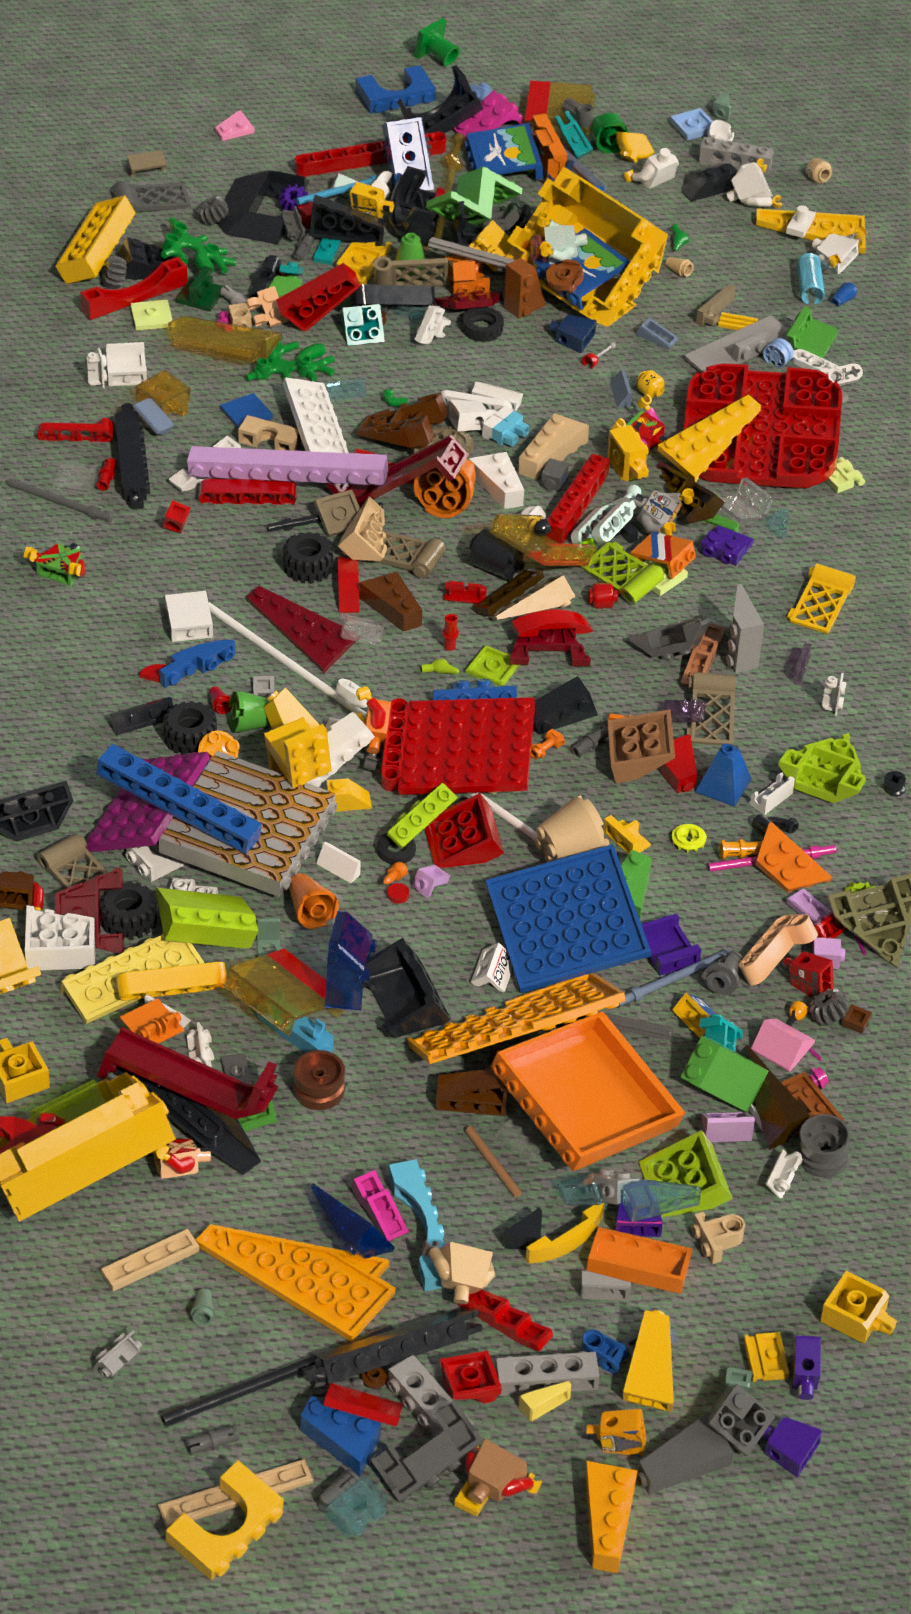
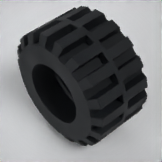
(308, 557)
(187, 725)
(128, 922)

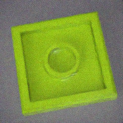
(492, 665)

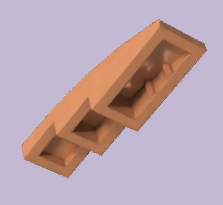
(705, 653)

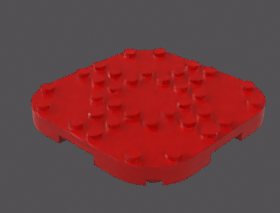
(788, 440)

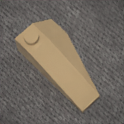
(365, 535)
(547, 595)

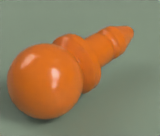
(396, 872)

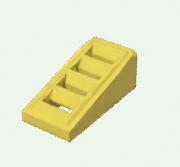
(543, 1400)

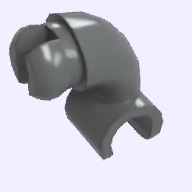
(371, 761)

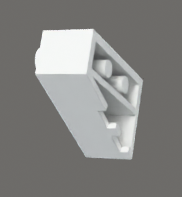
(499, 479)

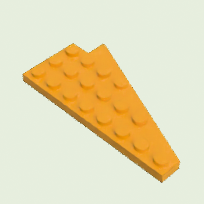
(318, 1280)

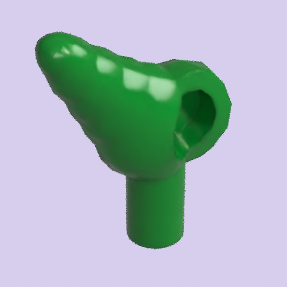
(680, 237)

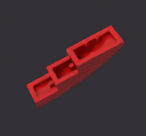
(508, 1320)

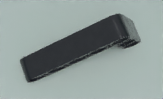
(390, 296)

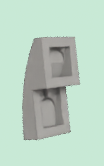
(263, 685)

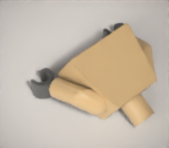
(461, 1268)

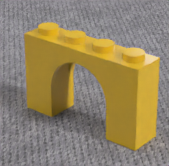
(214, 1553)

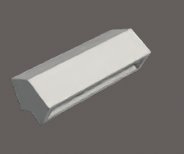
(491, 391)

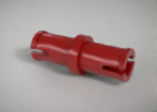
(106, 474)
(450, 632)

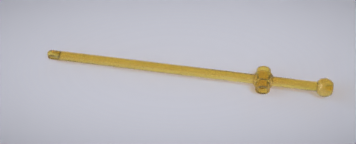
(455, 165)

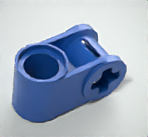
(605, 1350)

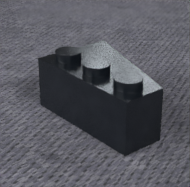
(563, 706)

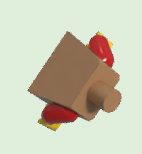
(497, 1473)

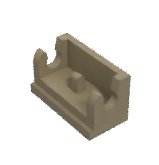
(146, 161)

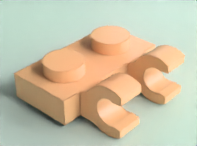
(267, 299)

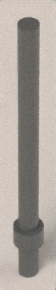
(92, 511)

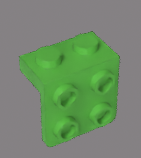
(810, 334)

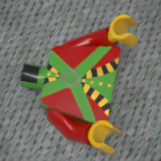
(58, 562)

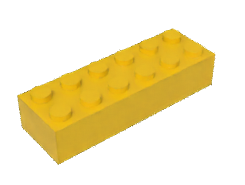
(95, 239)

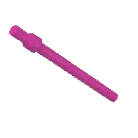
(813, 851)

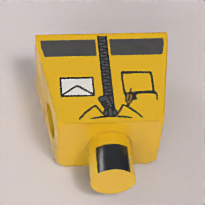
(370, 200)

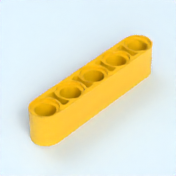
(171, 980)

